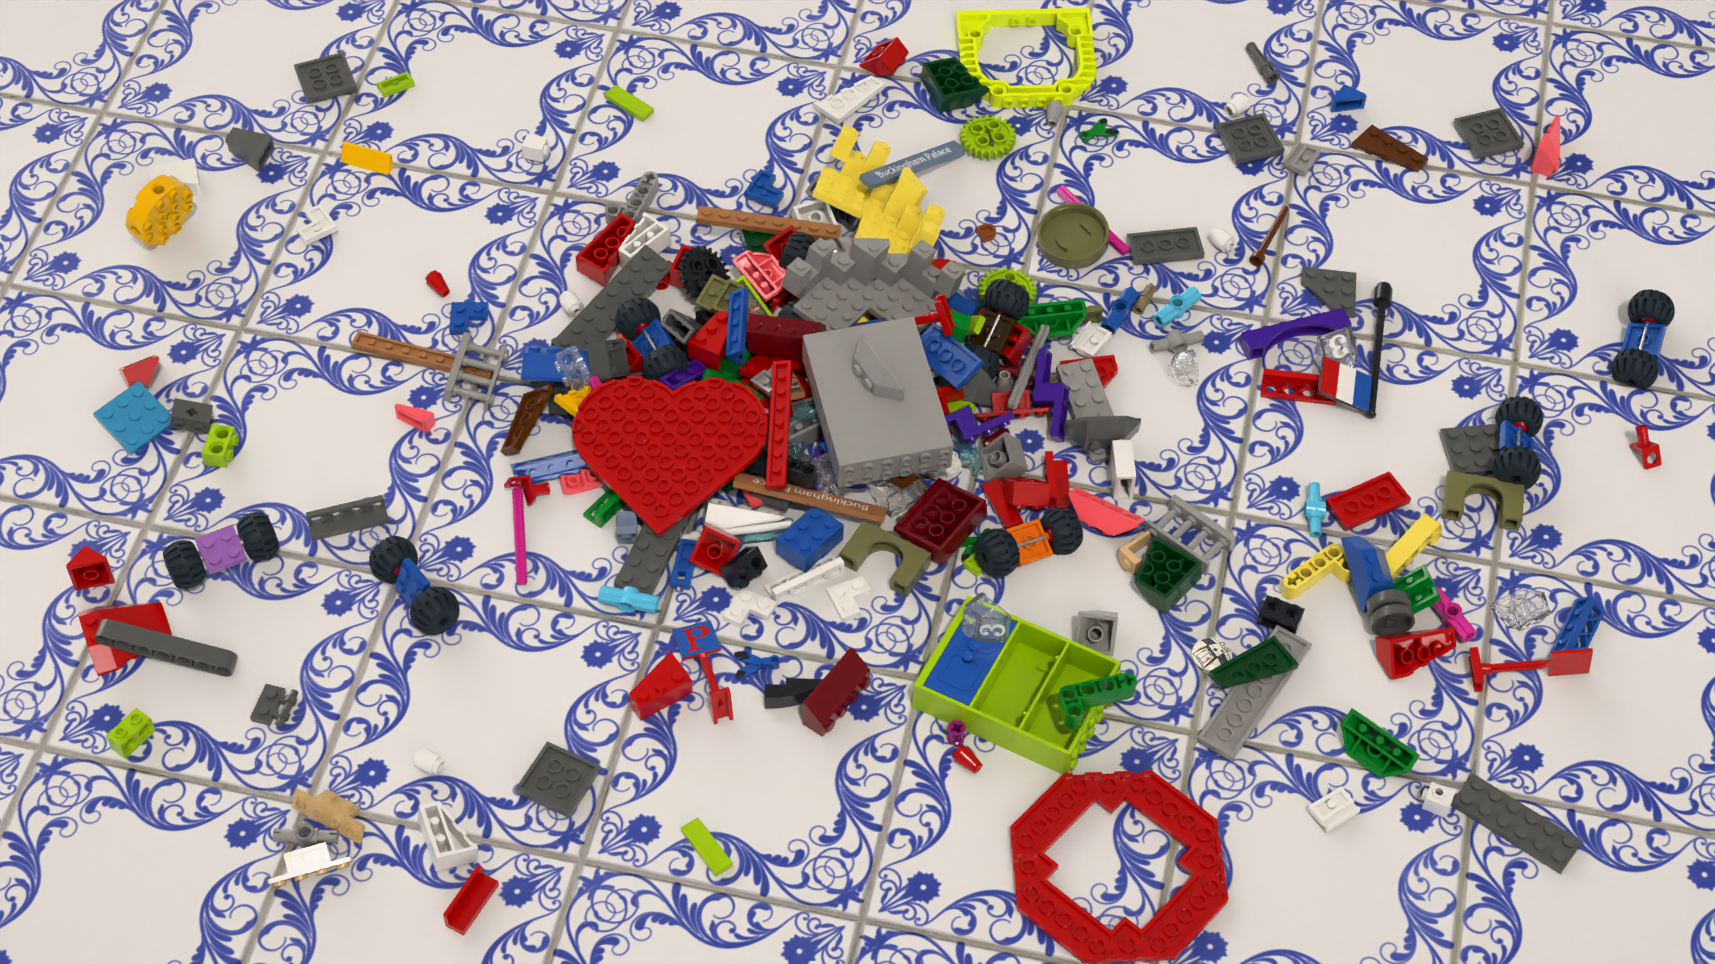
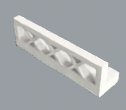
(800, 582)

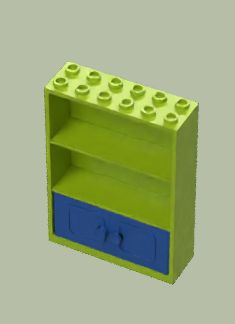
(1013, 689)

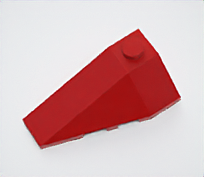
(1407, 651)

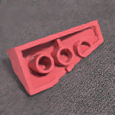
(1548, 151)

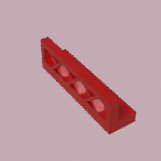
(1297, 382)

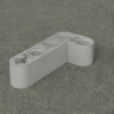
(639, 200)

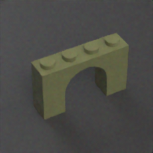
(1507, 495)
(871, 539)

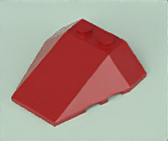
(143, 615)

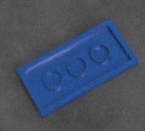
(949, 357)

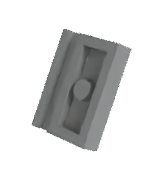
(1301, 158)

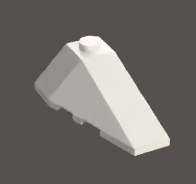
(725, 515)

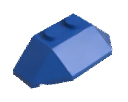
(1367, 568)

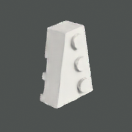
(647, 232)
(444, 838)

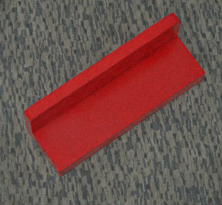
(1057, 475)
(470, 901)

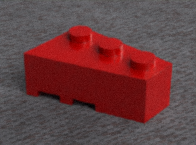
(709, 341)
(1017, 343)
(660, 688)

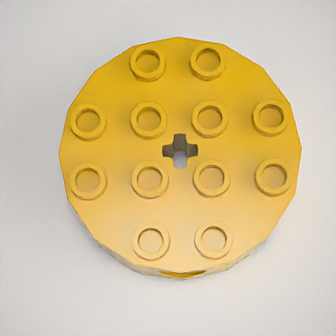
(159, 210)

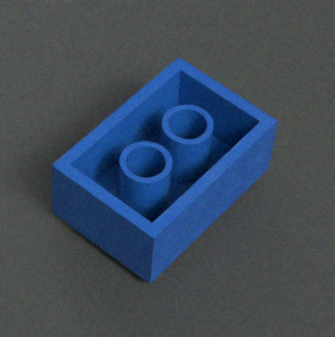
(809, 539)

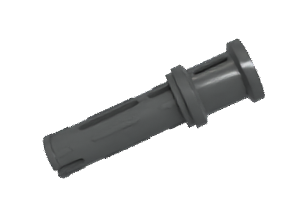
(1265, 67)

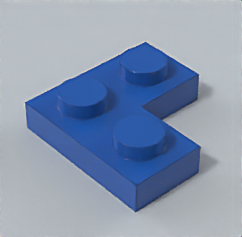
(761, 190)
(463, 313)

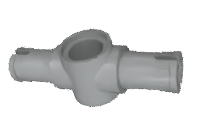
(1176, 341)
(296, 835)

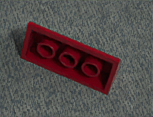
(779, 335)
(836, 693)

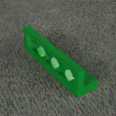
(606, 511)

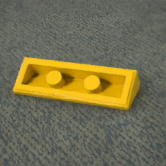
(367, 158)

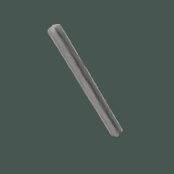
(1028, 367)

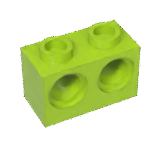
(219, 445)
(130, 733)

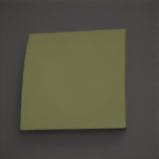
(716, 294)

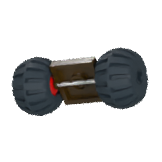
(1006, 304)

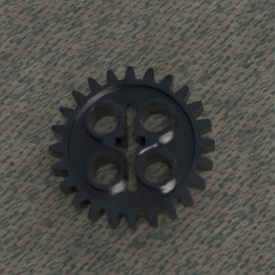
(698, 267)

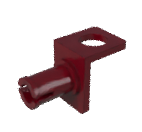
(1015, 371)

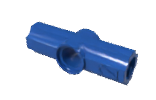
(1120, 310)

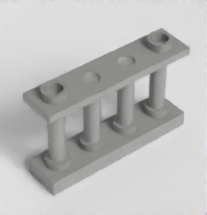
(462, 359)
(1197, 520)

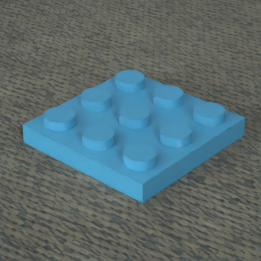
(134, 417)

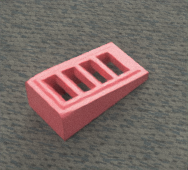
(416, 417)

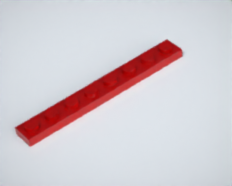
(779, 425)

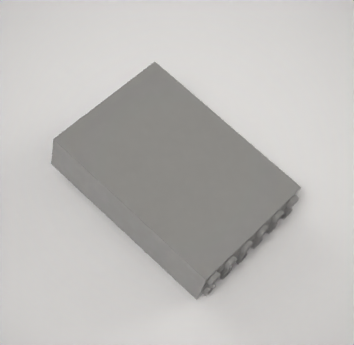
(871, 434)

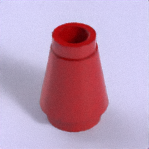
(437, 283)
(967, 759)

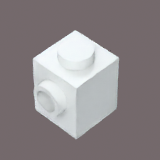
(535, 147)
(1437, 799)

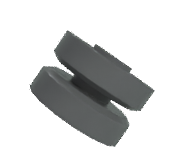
(1390, 612)

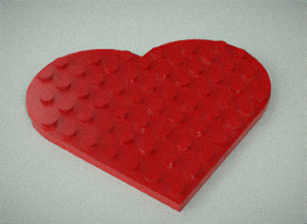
(668, 446)

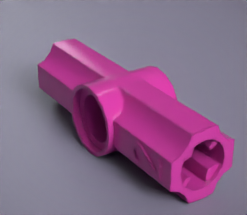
(1452, 616)

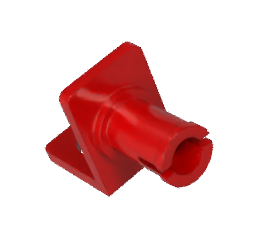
(1646, 447)
(530, 490)

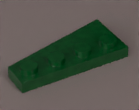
(1256, 663)

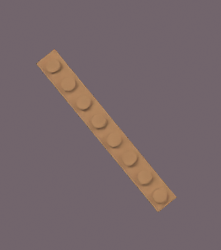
(764, 223)

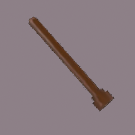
(1258, 257)

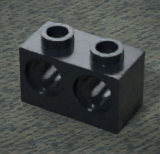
(744, 567)
(1281, 614)

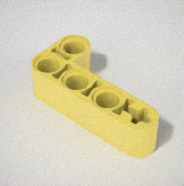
(1422, 533)
(1327, 561)

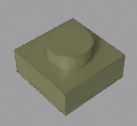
(1094, 314)

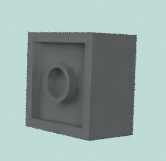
(608, 359)

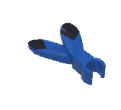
(754, 663)

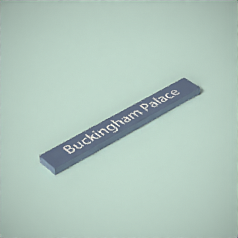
(916, 163)

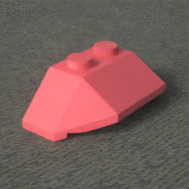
(762, 272)
(1102, 514)

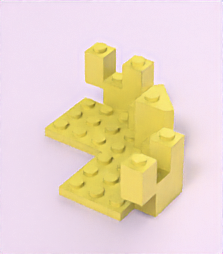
(884, 211)

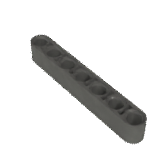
(166, 647)

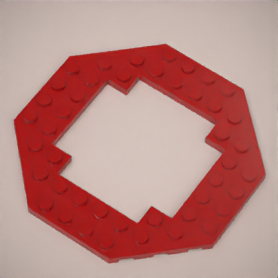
(1072, 925)

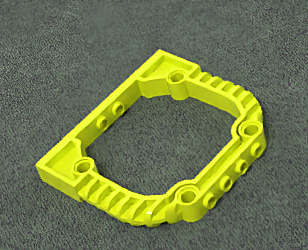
(1072, 22)

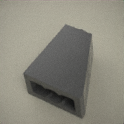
(250, 147)
(680, 325)

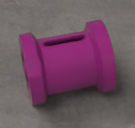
(956, 732)

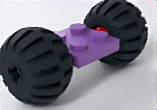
(220, 550)

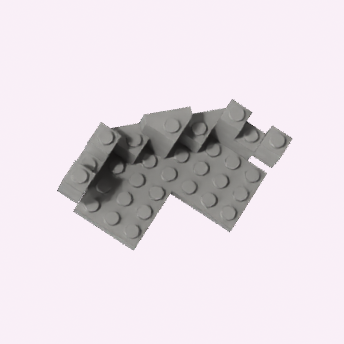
(841, 288)

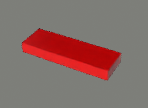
(995, 495)

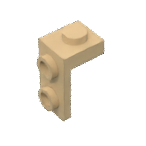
(1127, 556)

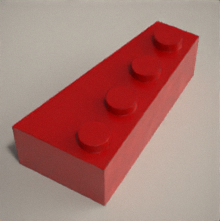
(601, 255)

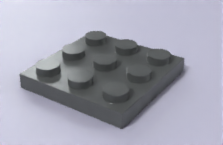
(325, 77)
(1488, 133)
(1249, 138)
(1471, 448)
(558, 779)

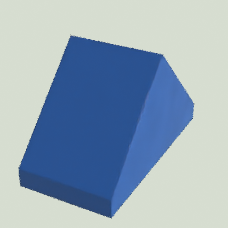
(1348, 99)

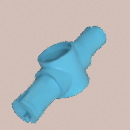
(1314, 509)

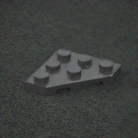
(1331, 288)

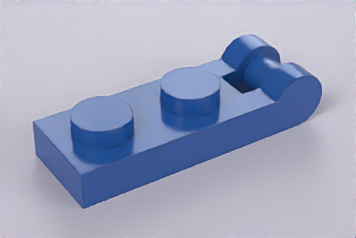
(682, 566)

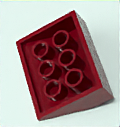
(942, 519)

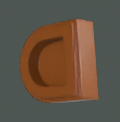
(986, 232)

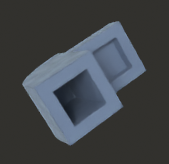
(626, 526)

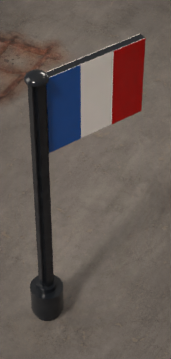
(1351, 385)

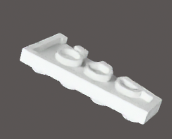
(849, 99)

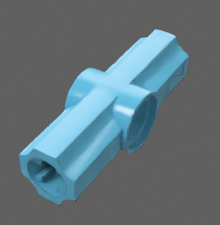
(1176, 307)
(628, 599)

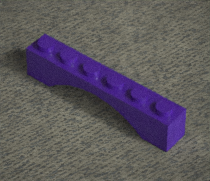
(1259, 341)

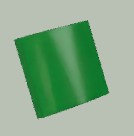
(1419, 587)

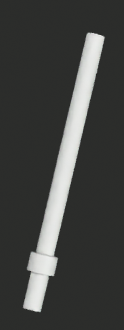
(745, 529)

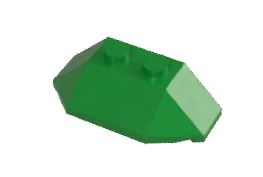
(1060, 316)
(1375, 746)

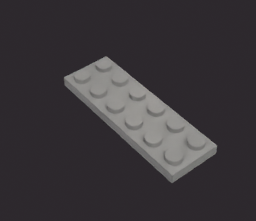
(1086, 397)

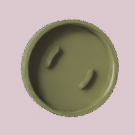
(1073, 235)

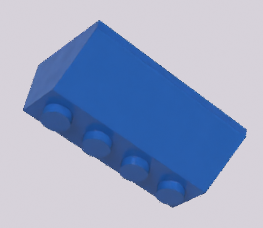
(540, 366)

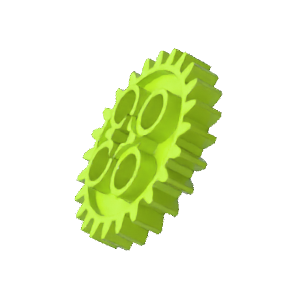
(998, 135)
(1011, 275)

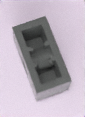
(191, 416)

